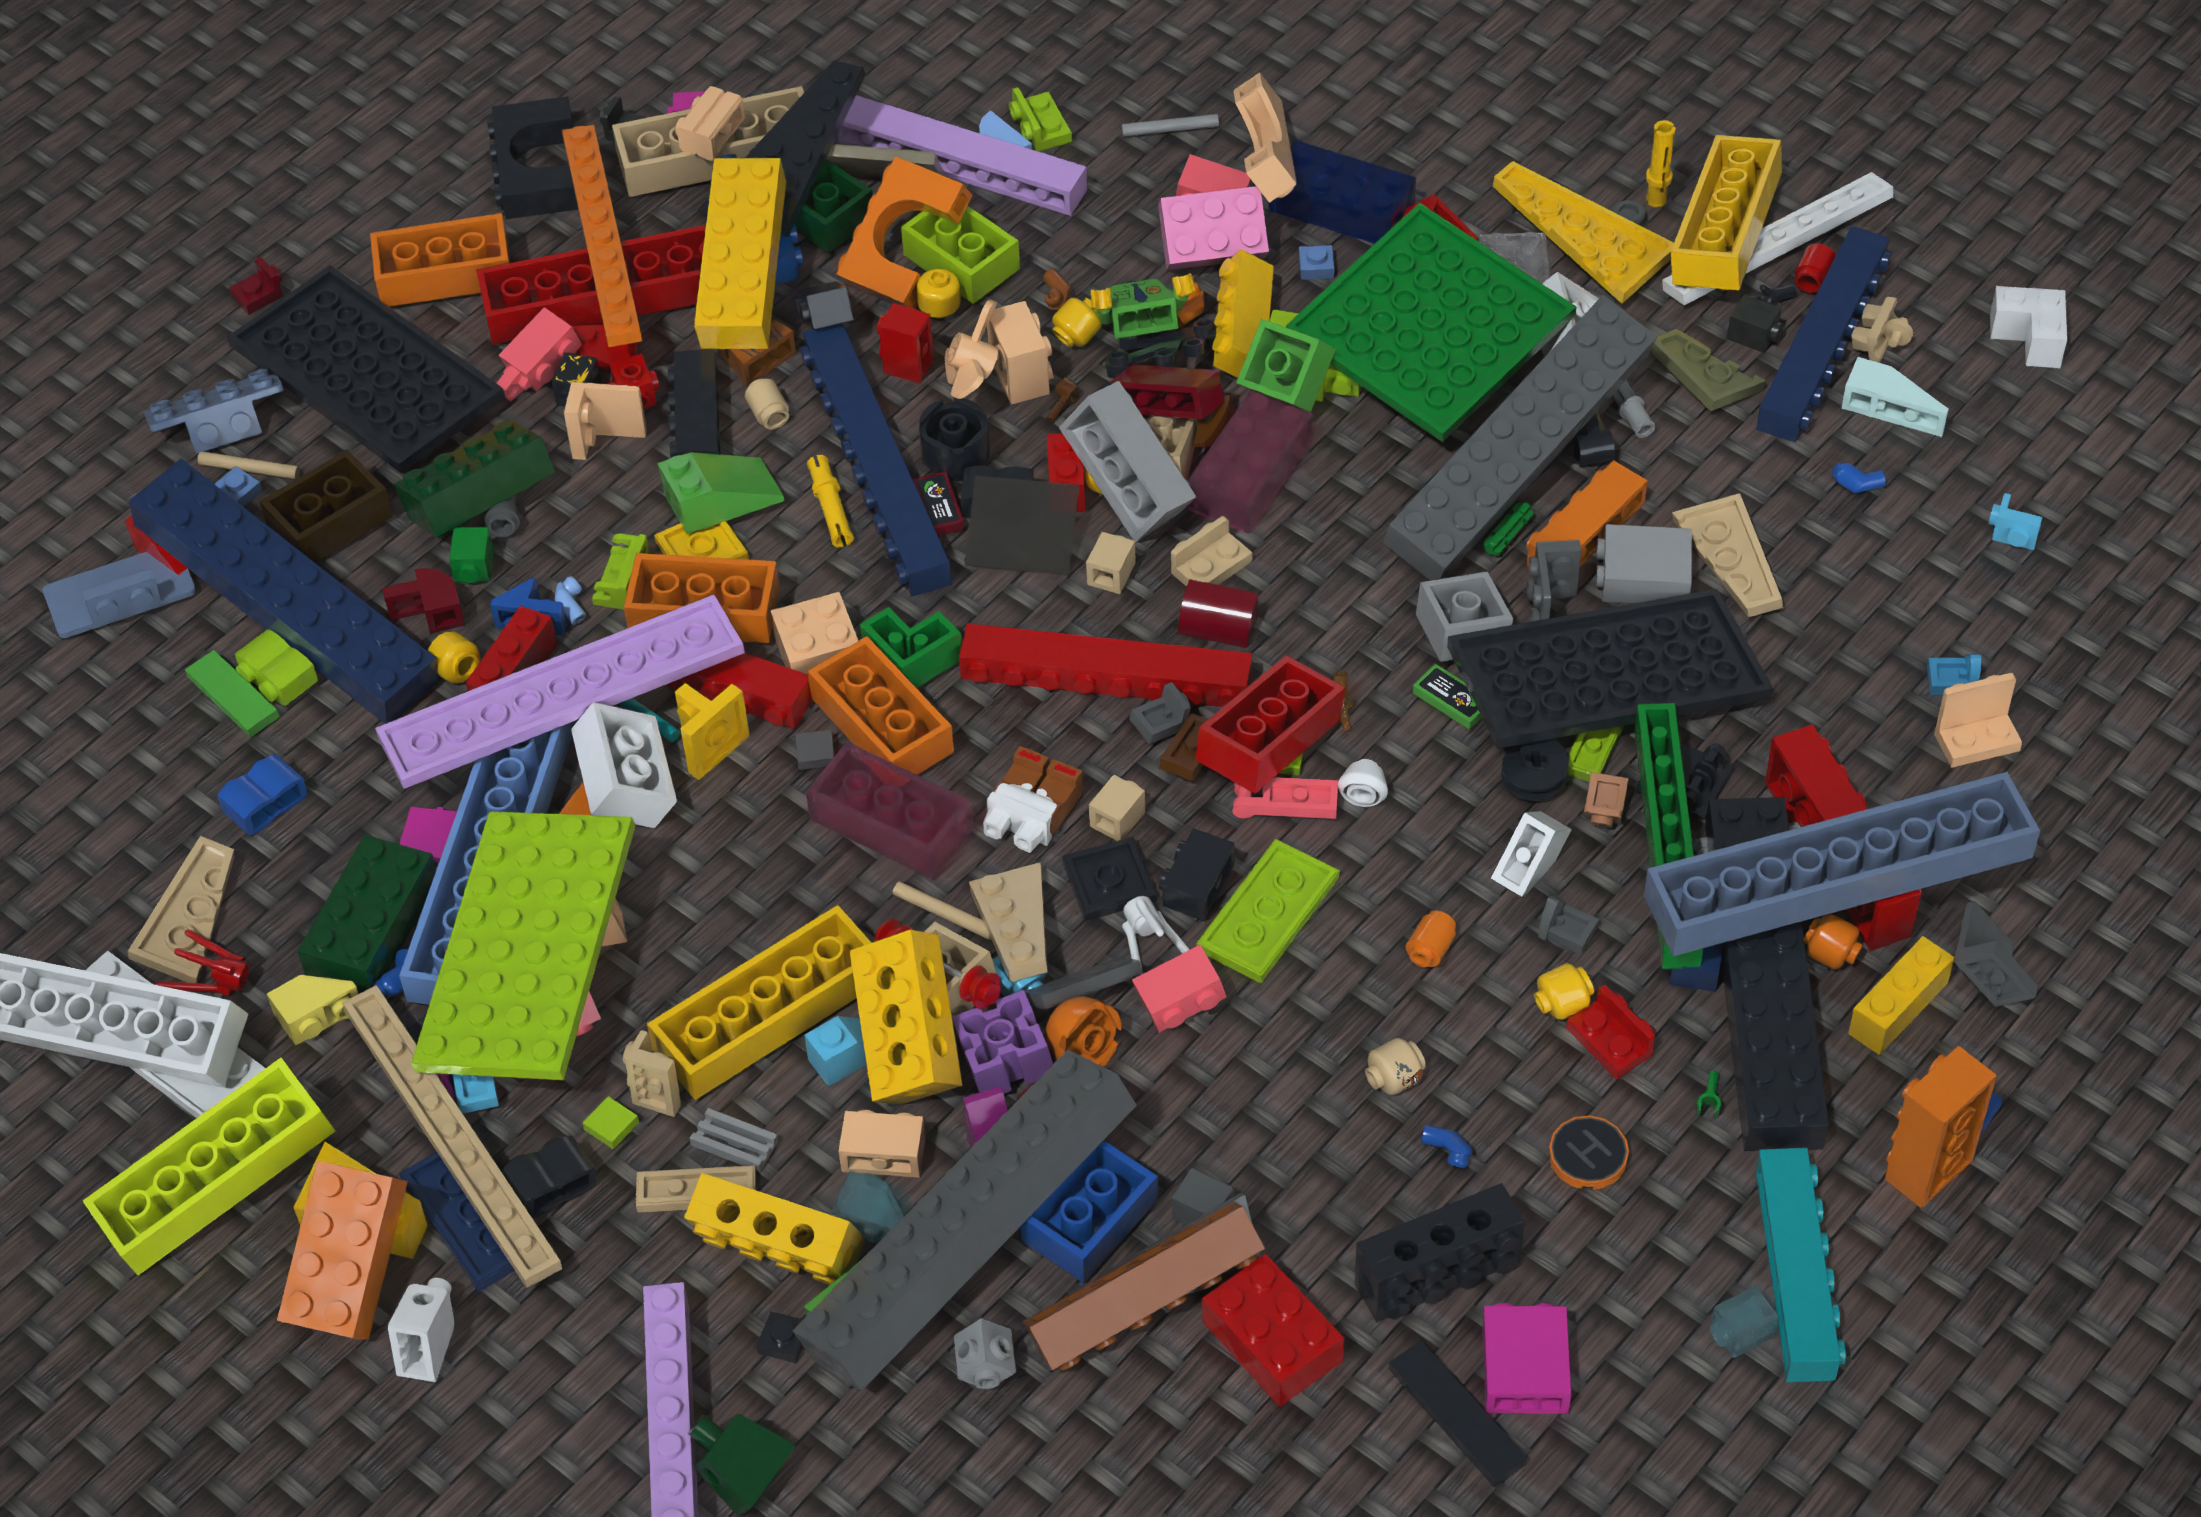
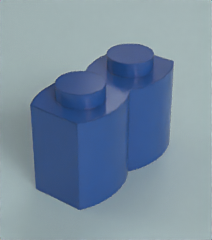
(262, 794)

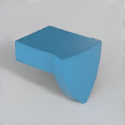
(1950, 671)

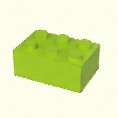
(972, 250)

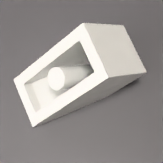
(1530, 852)

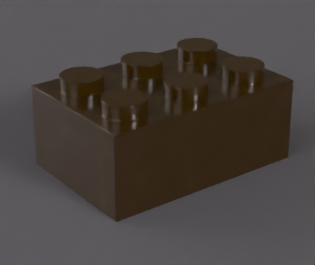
(327, 506)

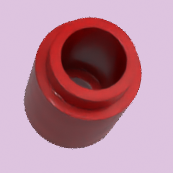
(1813, 267)

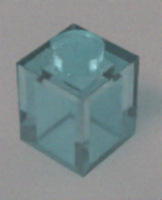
(1743, 1322)

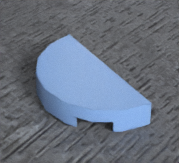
(997, 128)

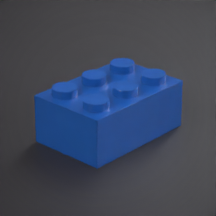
(1091, 1211)

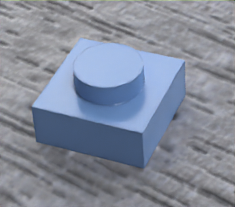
(1316, 262)
(239, 486)

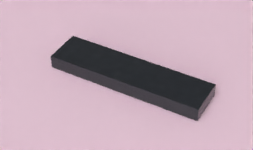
(1457, 1413)

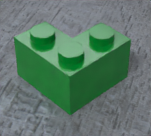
(915, 651)

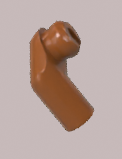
(1059, 289)

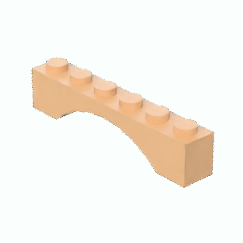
(1272, 161)

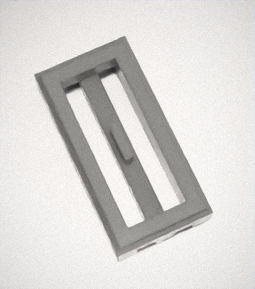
(736, 1134)

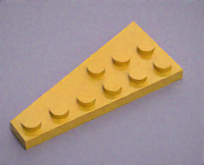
(1598, 240)

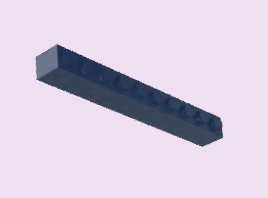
(875, 460)

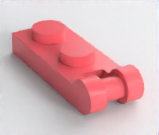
(1289, 798)

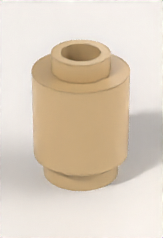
(767, 403)

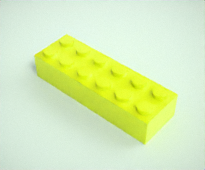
(208, 1166)

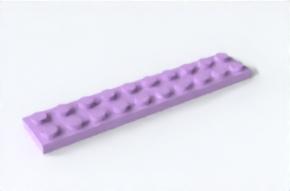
(558, 691)

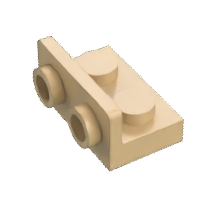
(1209, 555)
(651, 1077)

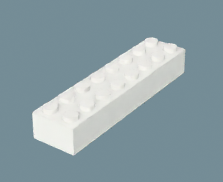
(118, 1020)

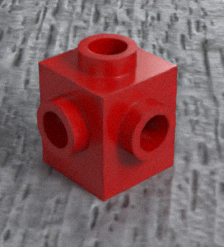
(642, 378)

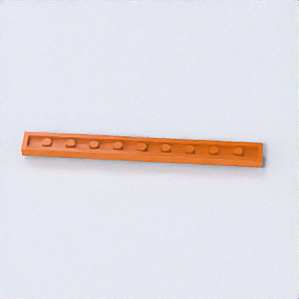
(601, 236)

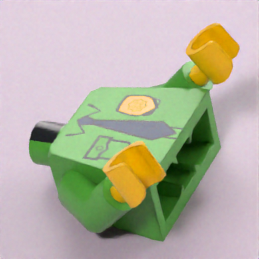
(1142, 305)

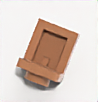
(1605, 799)

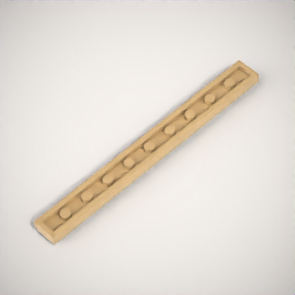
(453, 1139)

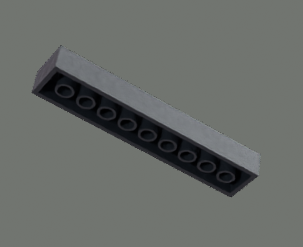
(1769, 1006)

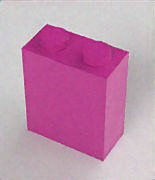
(1526, 1359)

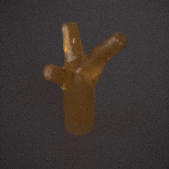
(1341, 678)

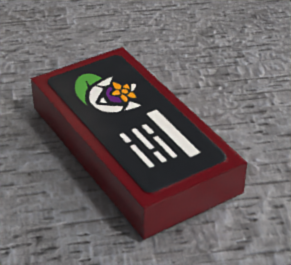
(940, 503)

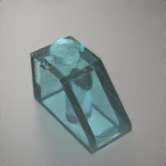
(867, 1205)

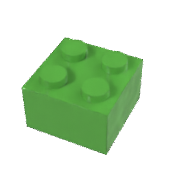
(1286, 365)

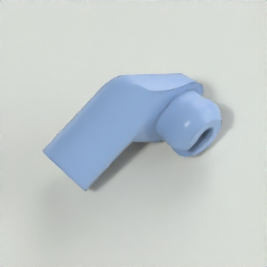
(565, 593)

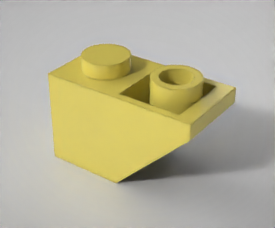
(310, 1005)

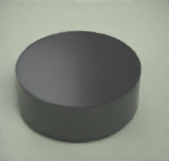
(1630, 210)

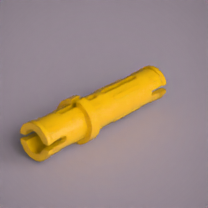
(1659, 173)
(826, 489)

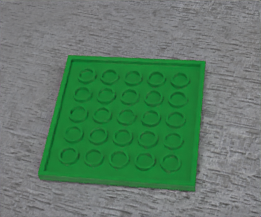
(1433, 321)

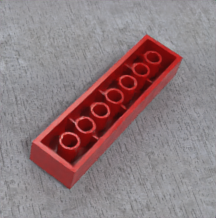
(659, 267)

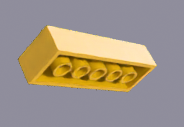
(1726, 212)
(740, 253)
(760, 1003)

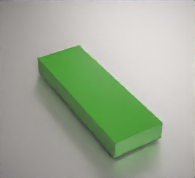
(232, 693)

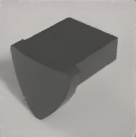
(1567, 925)

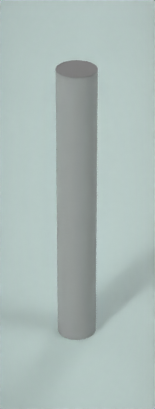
(1170, 125)

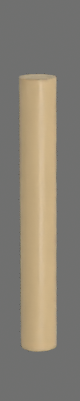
(249, 465)
(941, 909)

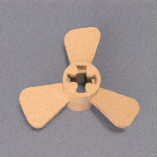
(970, 359)

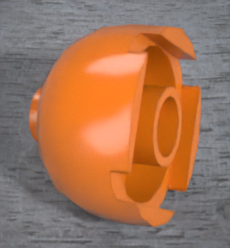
(1083, 1027)

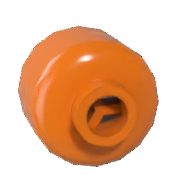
(1832, 941)

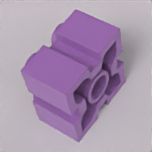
(1003, 1043)

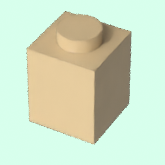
(1111, 562)
(1117, 808)

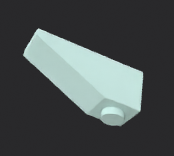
(1890, 396)

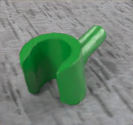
(1710, 1096)

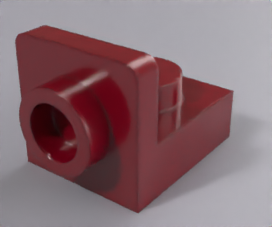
(259, 288)

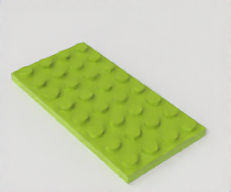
(524, 946)

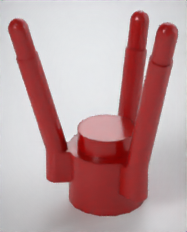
(228, 973)

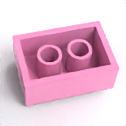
(1212, 227)

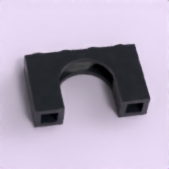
(516, 130)

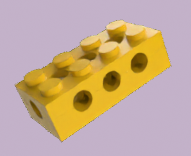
(905, 1017)
(773, 1229)

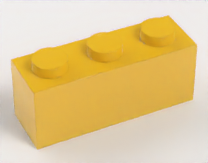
(1901, 995)

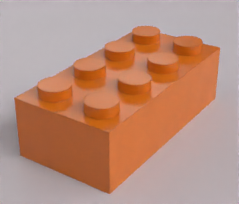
(436, 258)
(741, 586)
(880, 708)
(1939, 1125)
(342, 1251)

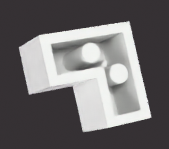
(2031, 317)

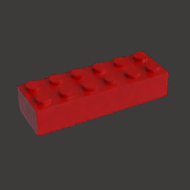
(1818, 791)

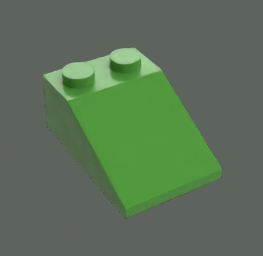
(716, 488)

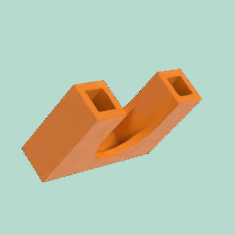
(903, 190)

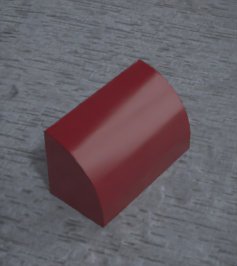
(1218, 613)

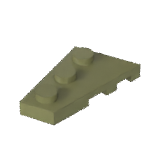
(1703, 374)

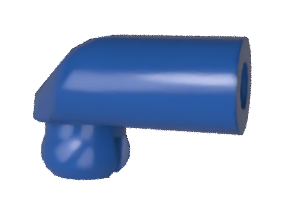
(1856, 480)
(390, 982)
(1450, 1141)

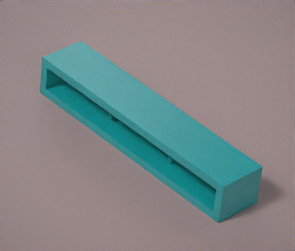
(1798, 1265)

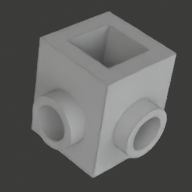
(984, 1354)

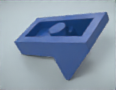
(527, 595)

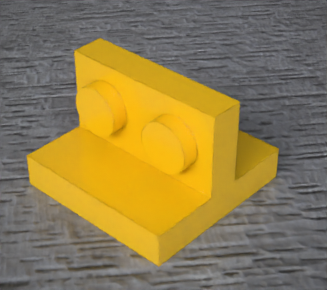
(710, 727)

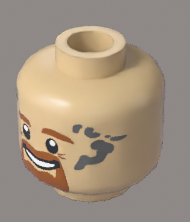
(1395, 1066)

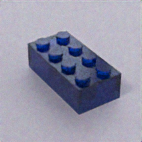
(1345, 193)

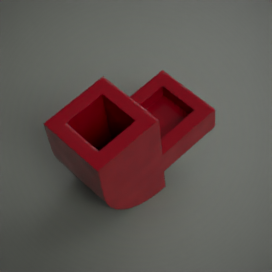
(429, 594)

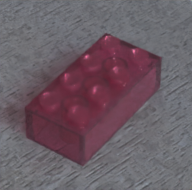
(1250, 460)
(890, 810)

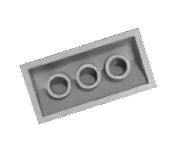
(1127, 461)

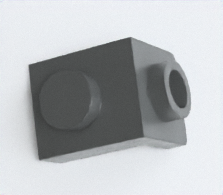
(1162, 716)

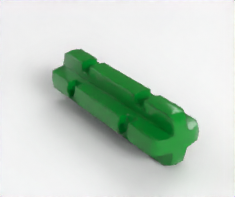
(1508, 529)

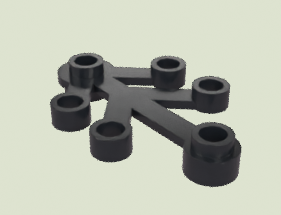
(1162, 345)

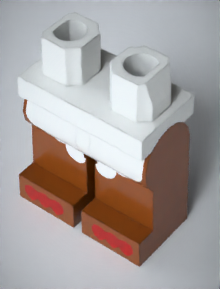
(1032, 799)

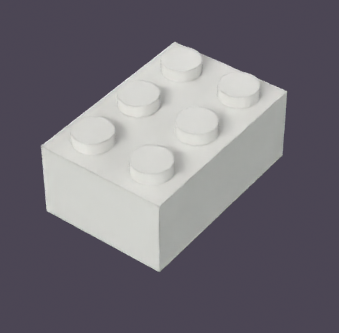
(623, 764)

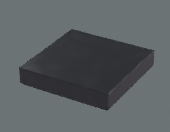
(1108, 877)

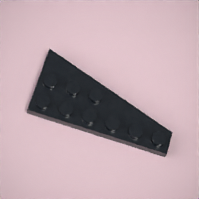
(807, 134)

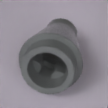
(503, 518)

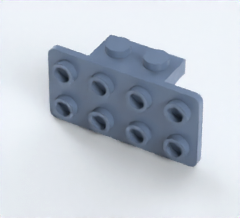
(217, 414)
(114, 593)

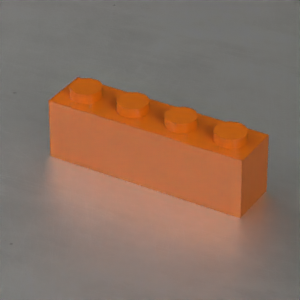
(1608, 499)

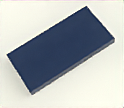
(456, 1221)

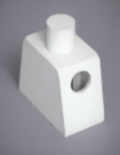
(425, 1316)

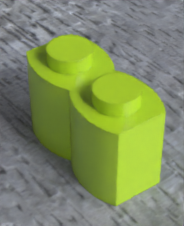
(275, 668)

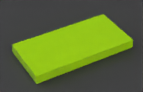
(1268, 910)

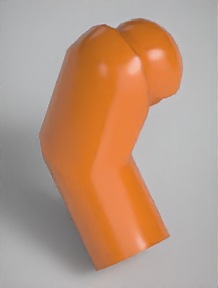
(1193, 308)

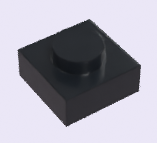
(778, 1338)

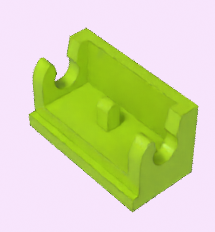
(615, 580)

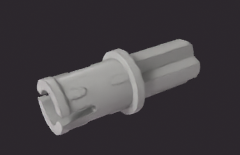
(1633, 410)

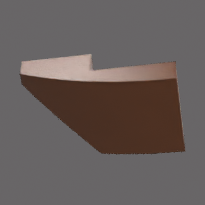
(1209, 431)

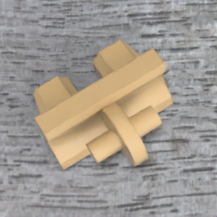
(1884, 331)

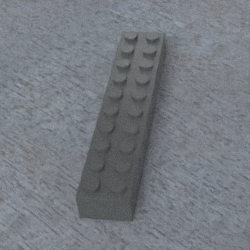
(1519, 440)
(964, 1219)

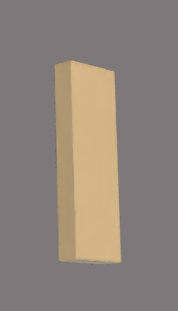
(674, 1188)

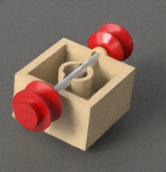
(967, 967)

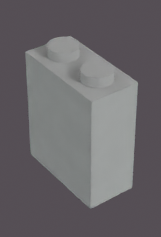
(1644, 563)

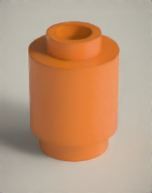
(1431, 939)

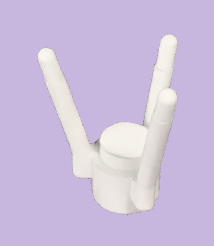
(1145, 920)

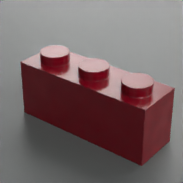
(1172, 390)

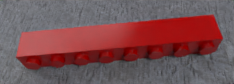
(1102, 665)

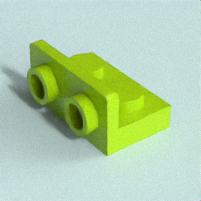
(1039, 120)

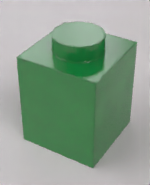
(471, 554)

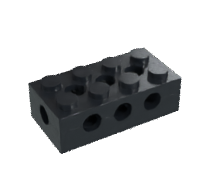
(1465, 1237)

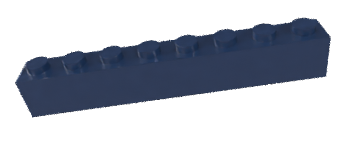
(1824, 334)

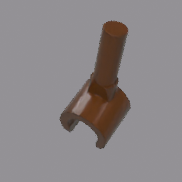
(1068, 394)

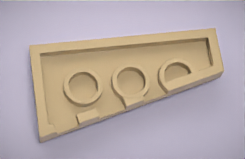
(1732, 551)
(188, 903)
(1015, 918)

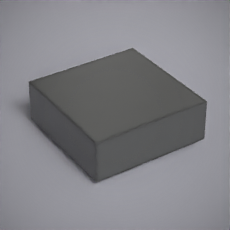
(814, 749)

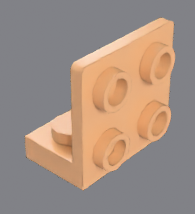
(602, 411)
(1976, 721)

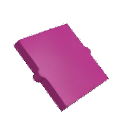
(428, 830)

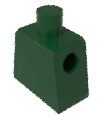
(739, 1459)

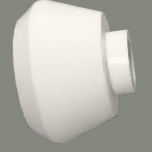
(1363, 783)

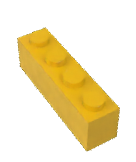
(1243, 302)

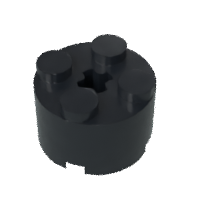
(954, 437)

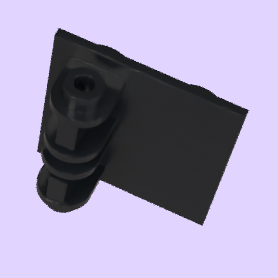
(1703, 776)

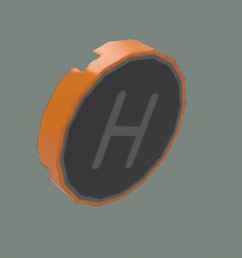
(1588, 1152)

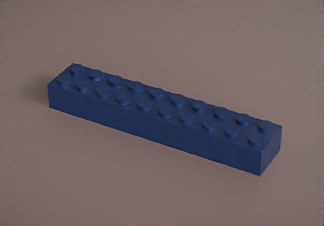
(284, 591)

